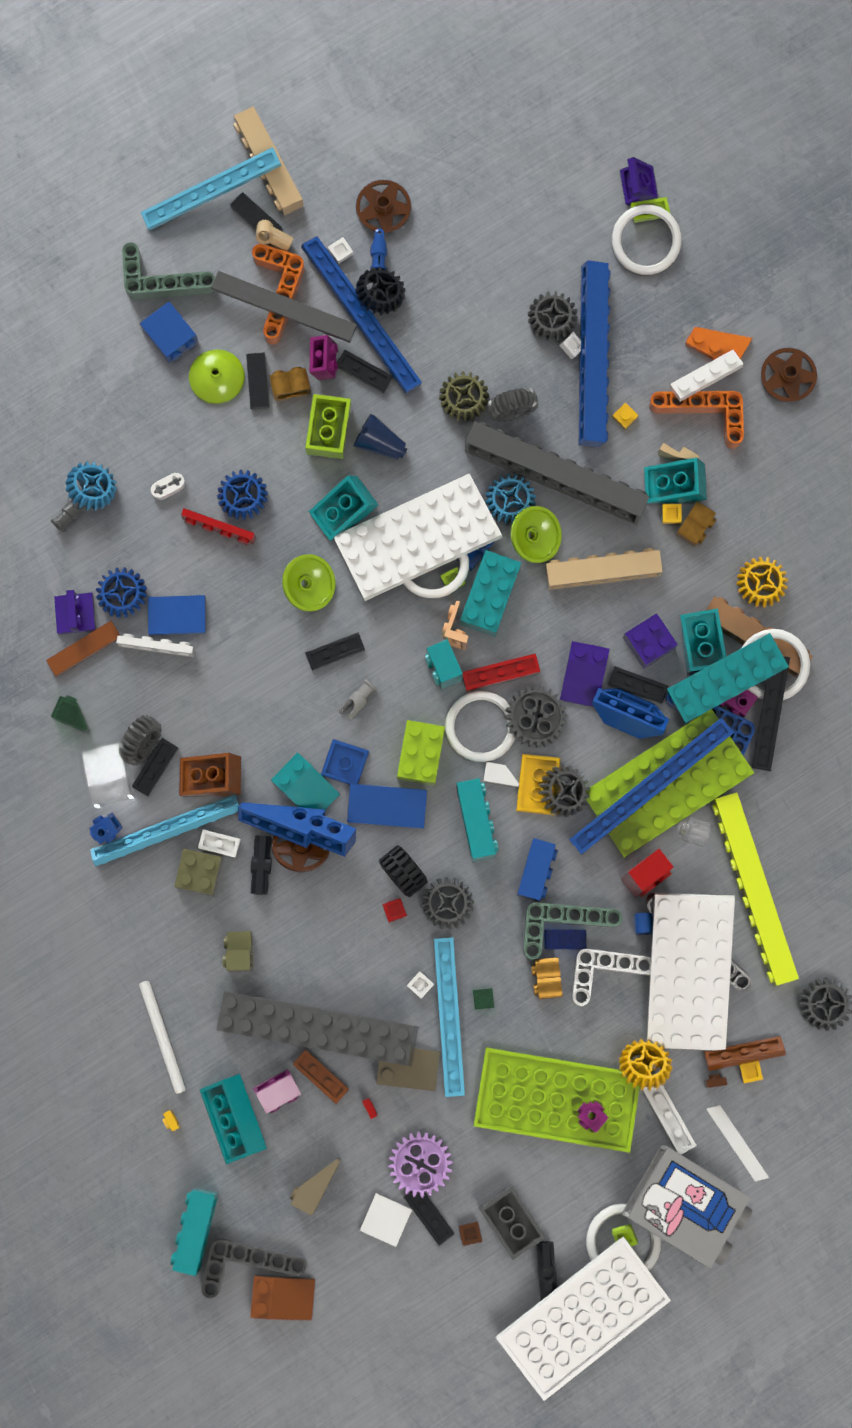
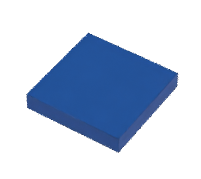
(344, 762)

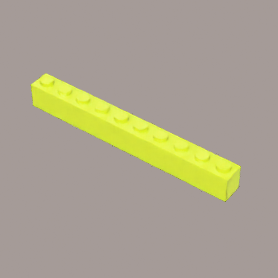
(755, 889)

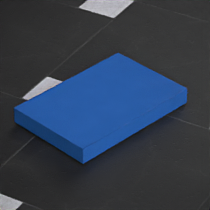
(177, 615)

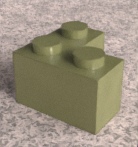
(240, 952)

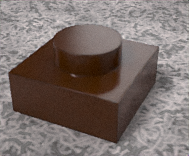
(715, 1081)
(470, 1233)

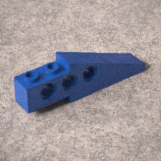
(299, 826)

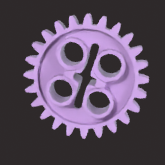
(412, 1181)

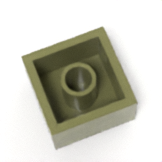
(198, 872)

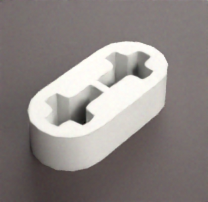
(170, 490)

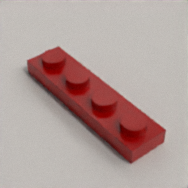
(225, 529)
(501, 672)

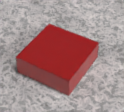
(394, 910)
(369, 1108)

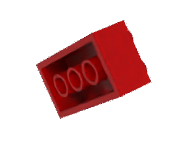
(648, 874)

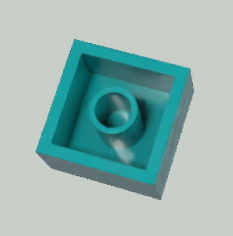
(444, 664)

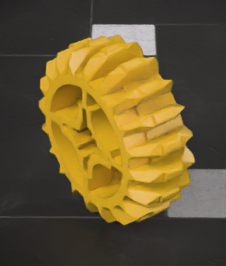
(768, 584)
(638, 1072)

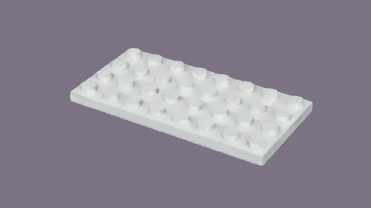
(417, 537)
(690, 971)
(583, 1318)

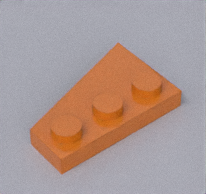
(717, 343)

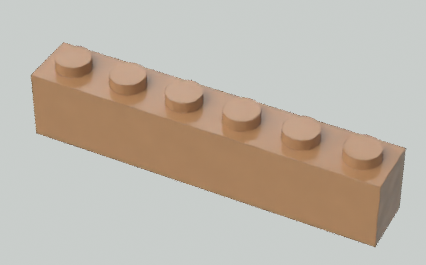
(741, 628)

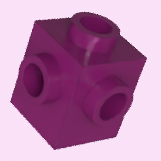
(599, 1117)

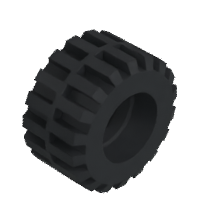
(403, 871)

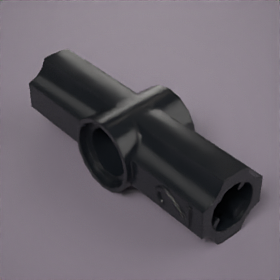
(261, 865)
(546, 1259)

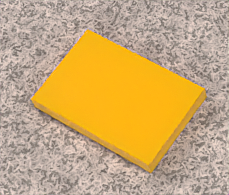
(532, 770)

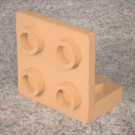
(458, 637)

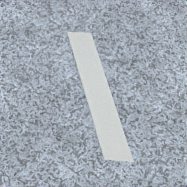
(737, 1143)

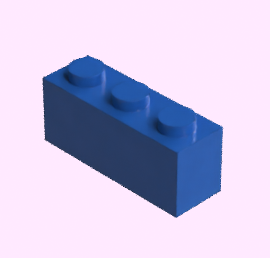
(537, 870)

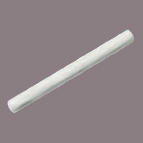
(162, 1037)

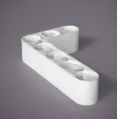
(595, 964)

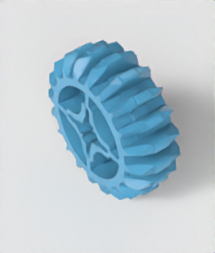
(503, 494)
(90, 496)

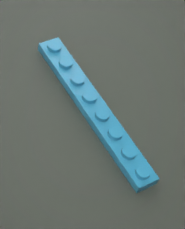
(211, 188)
(164, 830)
(449, 1017)

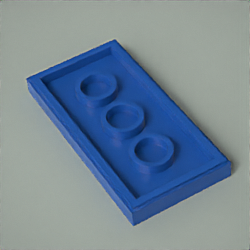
(387, 805)

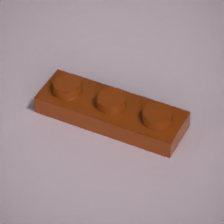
(320, 1076)

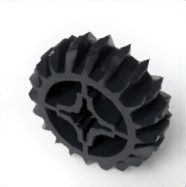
(377, 297)

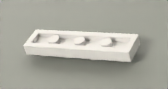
(706, 375)
(162, 646)
(670, 1119)

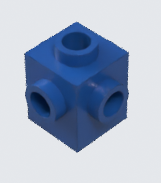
(105, 828)

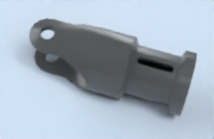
(68, 514)

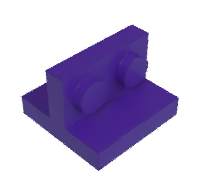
(638, 181)
(74, 612)

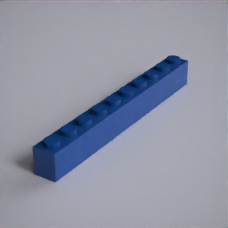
(593, 354)

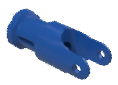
(378, 250)

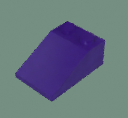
(584, 673)

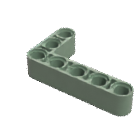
(160, 281)
(563, 919)

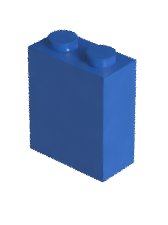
(169, 332)

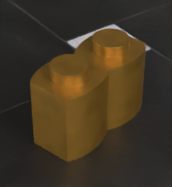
(290, 383)
(696, 523)
(548, 978)

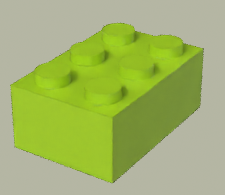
(328, 426)
(420, 753)

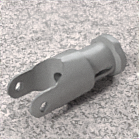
(358, 699)

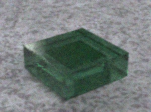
(483, 999)

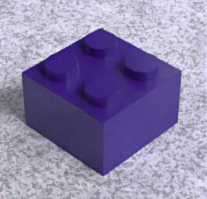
(650, 641)

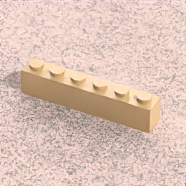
(278, 180)
(603, 569)

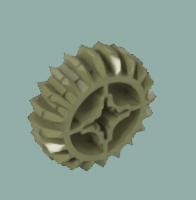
(453, 387)

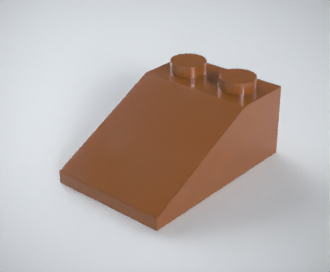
(210, 775)
(282, 1298)

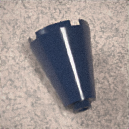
(379, 439)

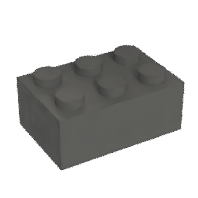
(512, 1222)

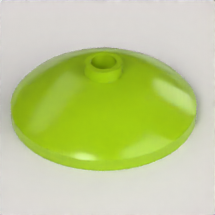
(219, 387)
(544, 532)
(318, 582)

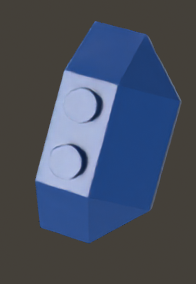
(629, 713)

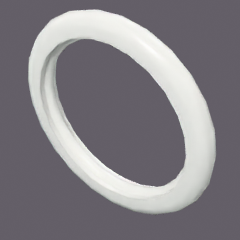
(676, 239)
(453, 586)
(804, 660)
(450, 725)
(601, 1218)

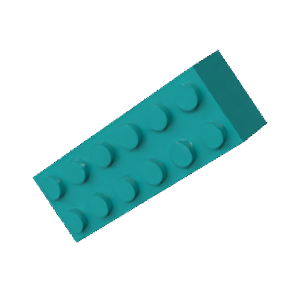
(727, 678)

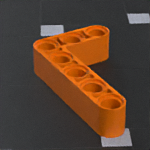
(285, 290)
(706, 407)

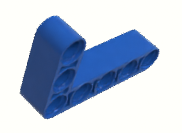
(737, 722)

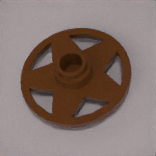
(383, 206)
(788, 375)
(298, 855)

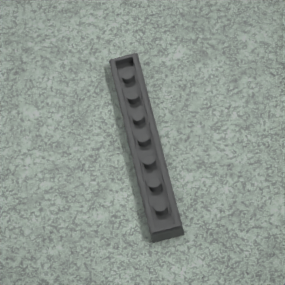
(284, 306)

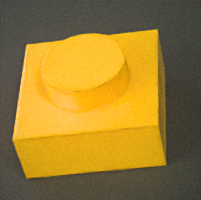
(625, 416)
(671, 513)
(750, 1072)
(170, 1121)

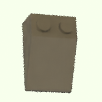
(419, 1076)
(311, 1192)

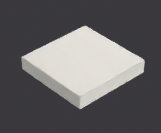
(386, 1219)

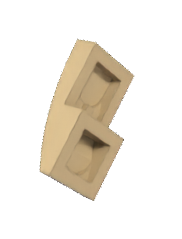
(673, 455)

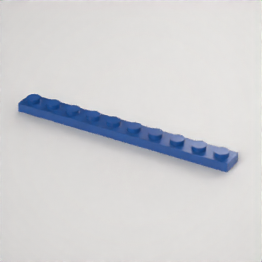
(365, 320)
(651, 786)

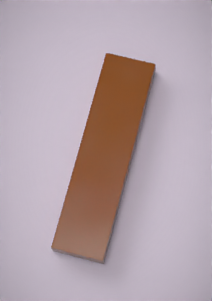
(83, 648)
(744, 1053)

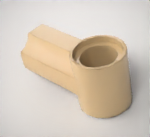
(272, 236)

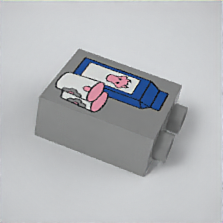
(688, 1207)

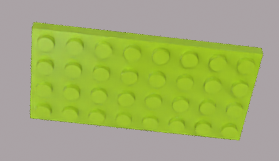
(688, 793)
(543, 1096)

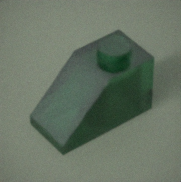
(70, 713)

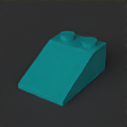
(676, 482)
(343, 507)
(702, 639)
(304, 784)

